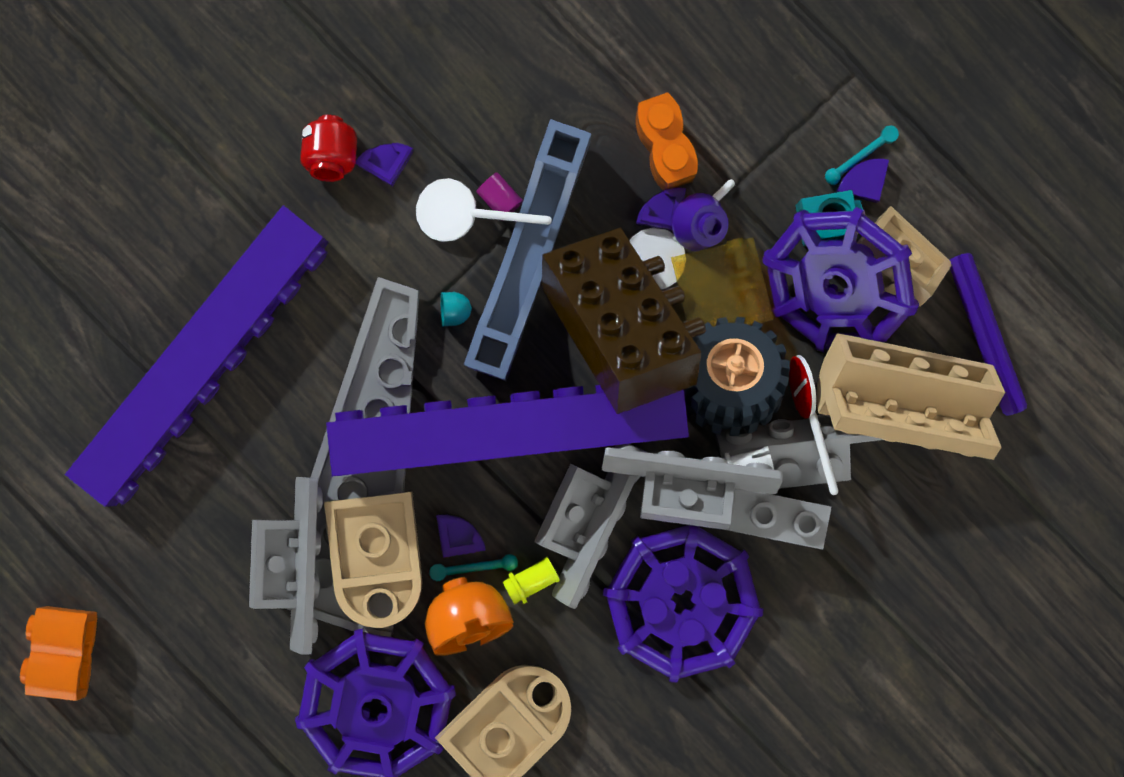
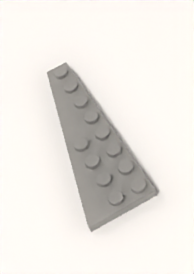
(375, 378)

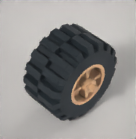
(738, 377)

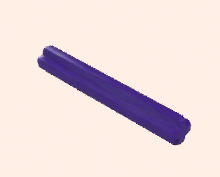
(987, 330)

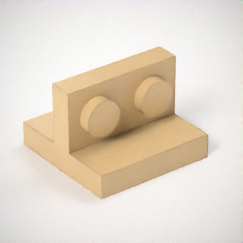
(926, 261)

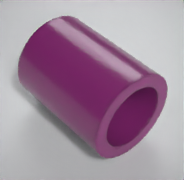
(499, 194)

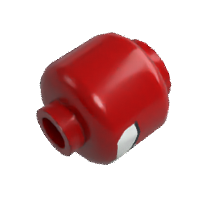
(328, 148)

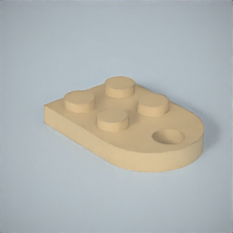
(372, 553)
(503, 727)

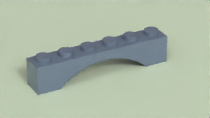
(521, 269)

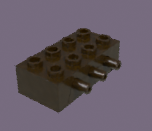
(623, 319)

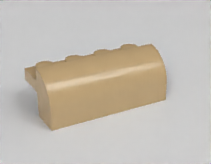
(910, 396)

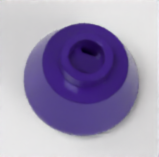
(699, 222)

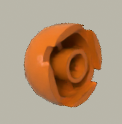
(466, 615)

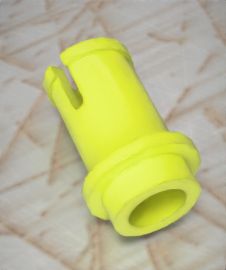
(530, 581)

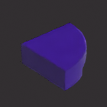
(385, 161)
(865, 180)
(660, 209)
(458, 536)

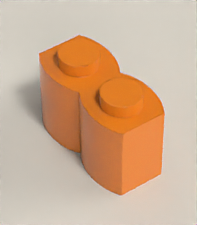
(660, 131)
(59, 653)

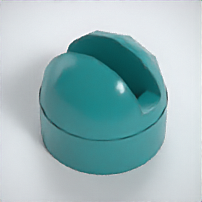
(454, 308)

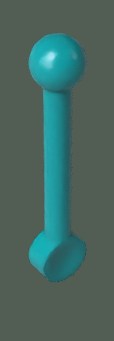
(888, 135)
(439, 571)

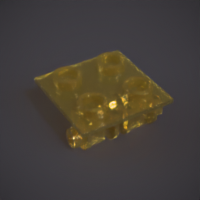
(723, 283)

